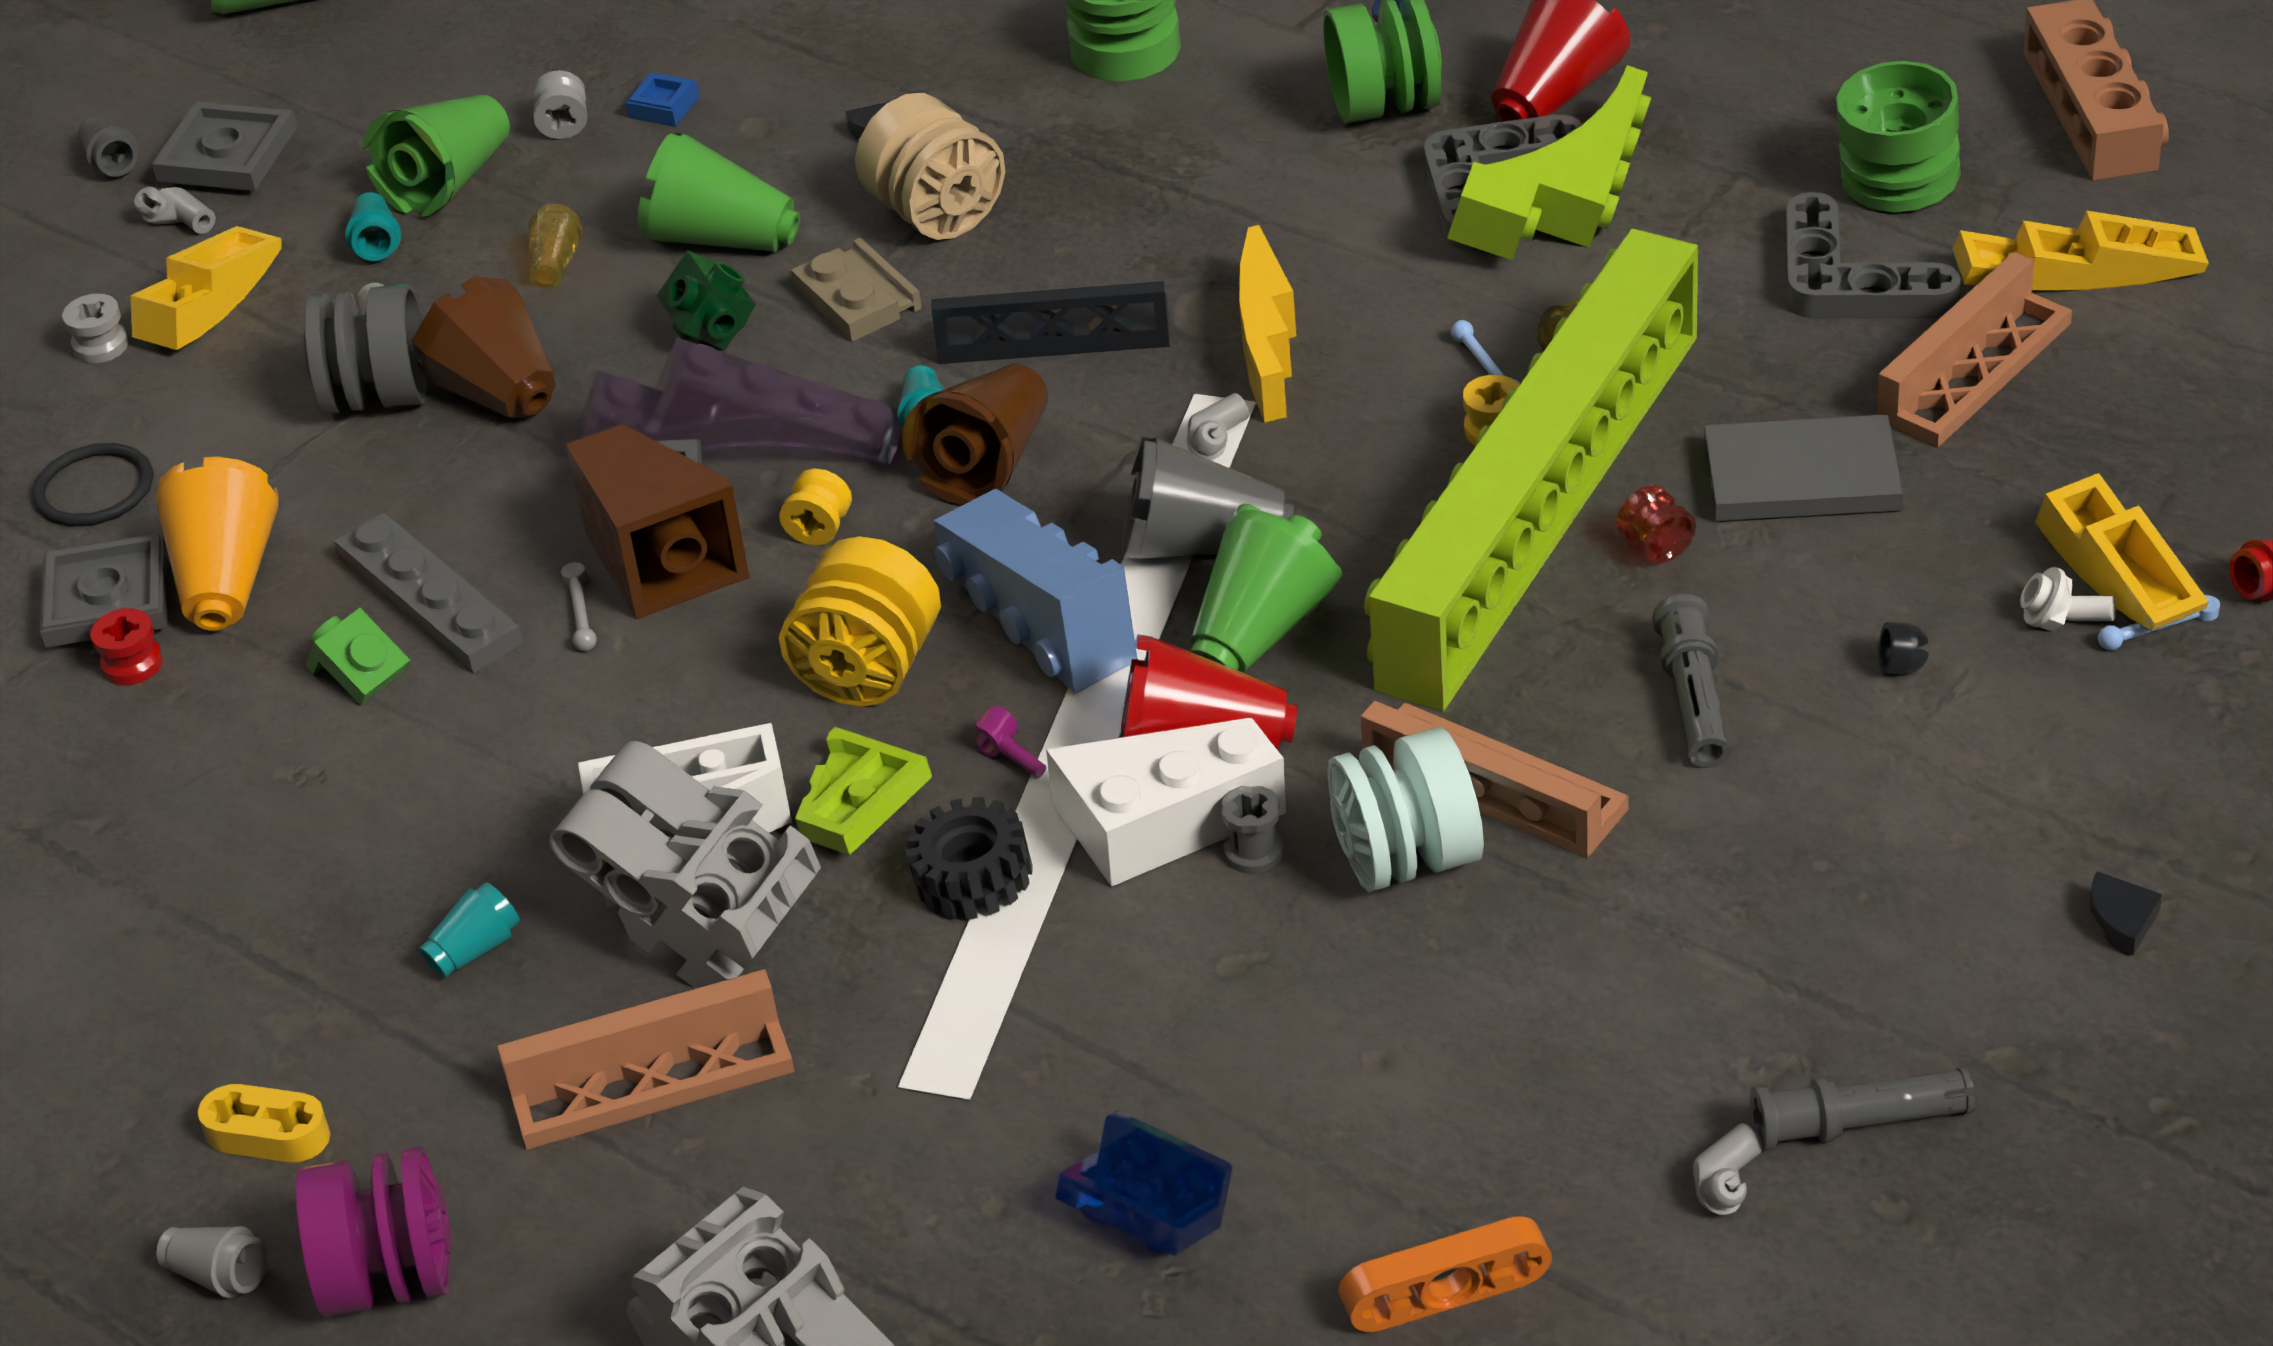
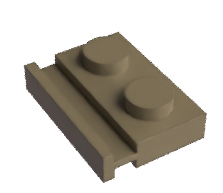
(855, 289)

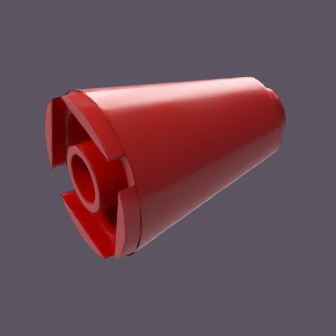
(1557, 56)
(1187, 690)

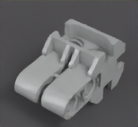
(666, 845)
(710, 1274)

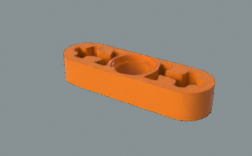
(1401, 1286)

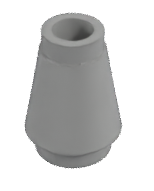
(215, 1257)

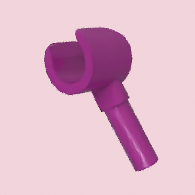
(996, 736)

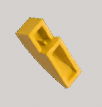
(202, 286)
(2118, 553)

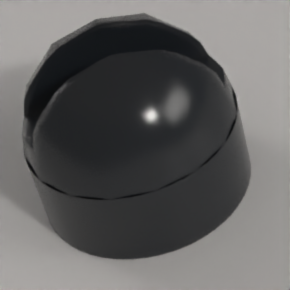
(1899, 648)

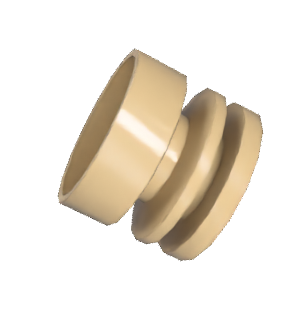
(930, 166)

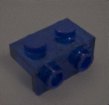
(1149, 1185)

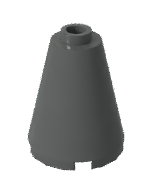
(1186, 501)

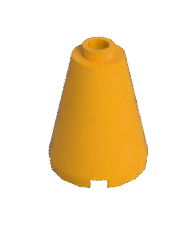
(215, 535)

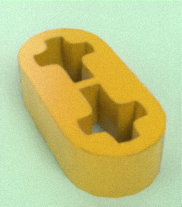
(262, 1126)

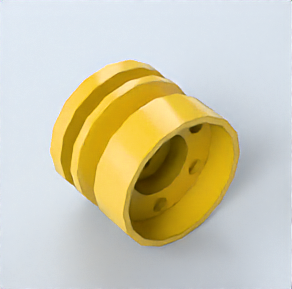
(860, 621)

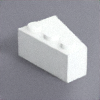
(731, 759)
(1158, 792)

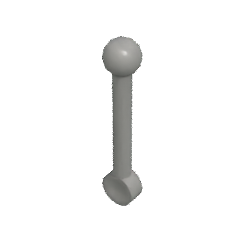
(574, 576)

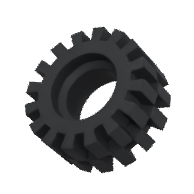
(975, 882)

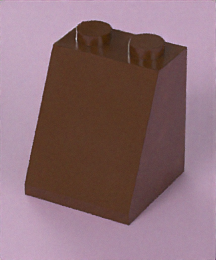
(656, 519)

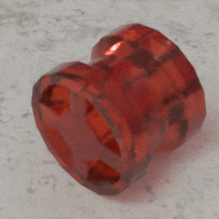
(1656, 524)

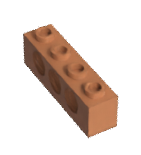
(2094, 89)

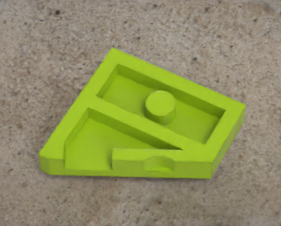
(858, 790)

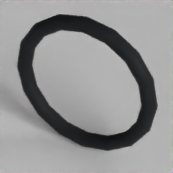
(102, 515)

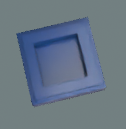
(662, 99)

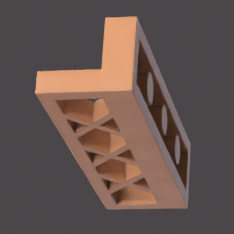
(1955, 348)
(1510, 782)
(642, 1048)

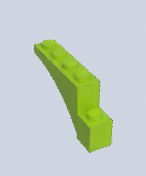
(1559, 186)

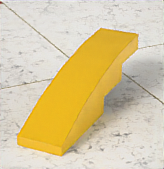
(2097, 255)
(1266, 324)

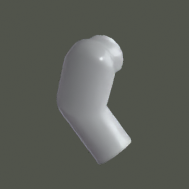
(172, 207)
(1208, 427)
(1717, 1170)

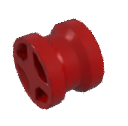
(126, 646)

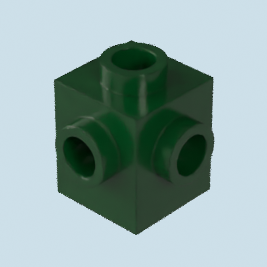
(706, 300)

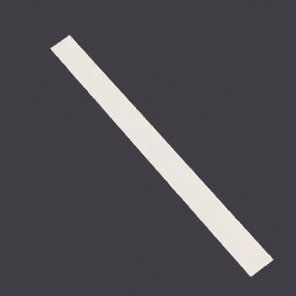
(999, 944)

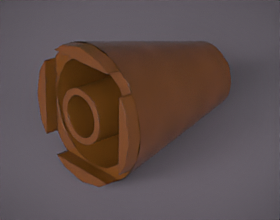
(974, 432)

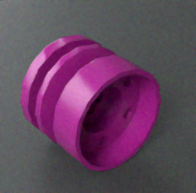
(372, 1231)

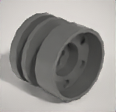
(356, 350)

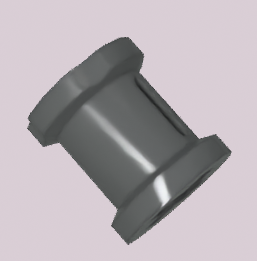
(1252, 838)

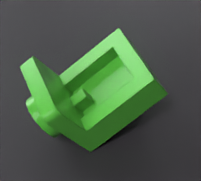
(356, 655)

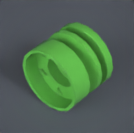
(1122, 37)
(1393, 57)
(1898, 136)

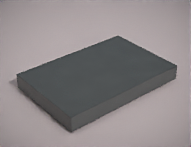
(1802, 467)

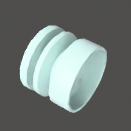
(1418, 805)

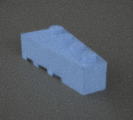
(1040, 588)

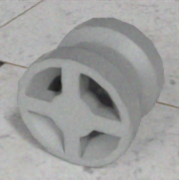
(551, 93)
(95, 328)

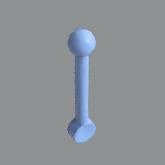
(1462, 332)
(2112, 637)

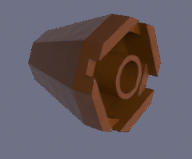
(486, 349)

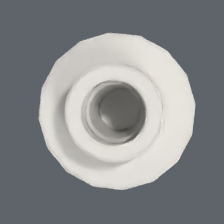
(2049, 602)

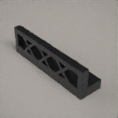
(1051, 322)

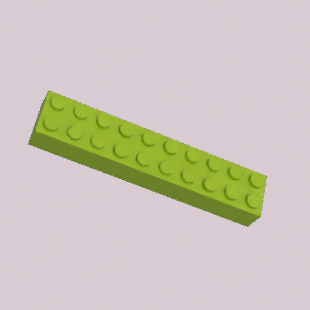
(1532, 471)

